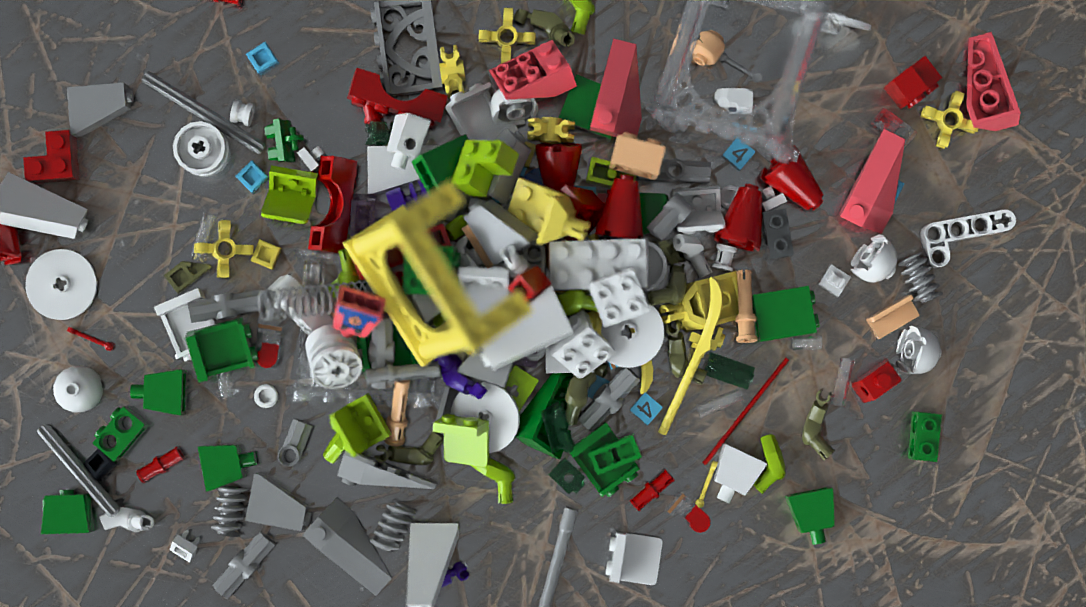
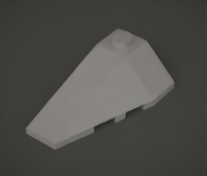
(368, 471)
(345, 542)

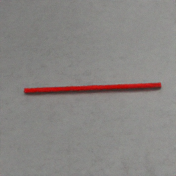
(746, 410)

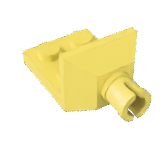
(546, 212)
(696, 302)

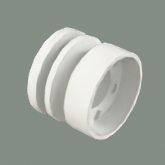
(333, 357)

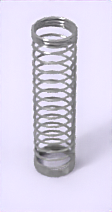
(266, 294)

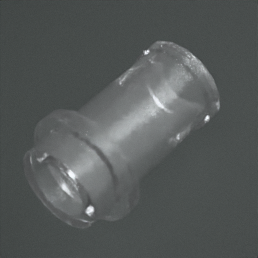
(807, 342)
(224, 385)

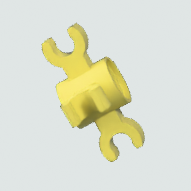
(487, 36)
(452, 71)
(939, 116)
(551, 130)
(224, 237)

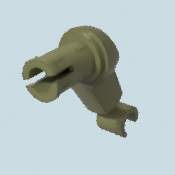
(550, 22)
(675, 290)
(678, 355)
(577, 393)
(813, 425)
(412, 455)

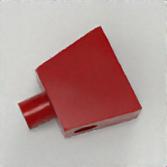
(876, 381)

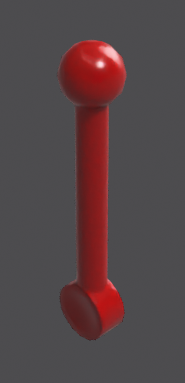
(108, 345)

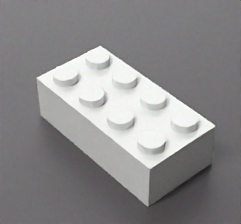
(582, 262)

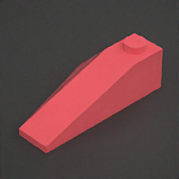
(989, 91)
(619, 96)
(874, 192)

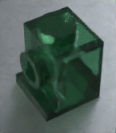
(563, 468)

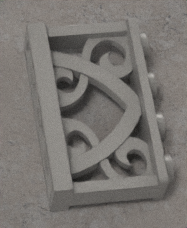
(420, 17)

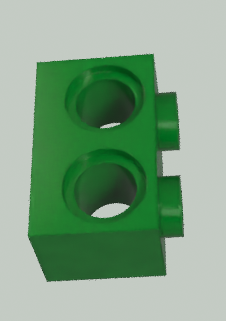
(924, 436)
(124, 437)
(615, 454)

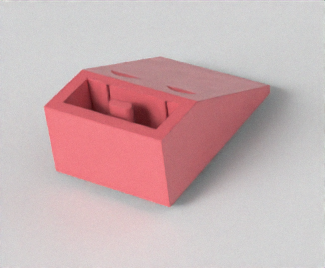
(535, 74)

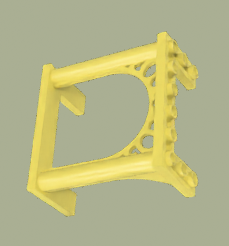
(464, 325)

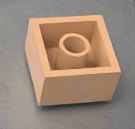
(637, 156)

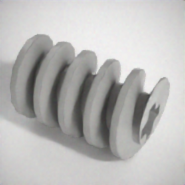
(919, 278)
(229, 511)
(393, 526)

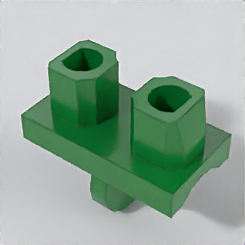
(285, 138)

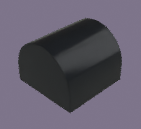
(99, 465)

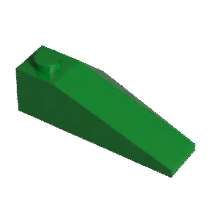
(532, 427)

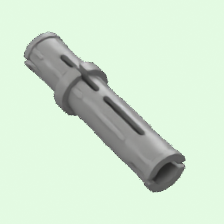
(398, 373)

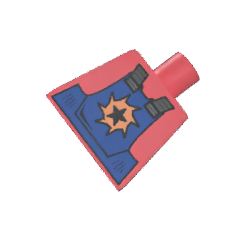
(357, 312)

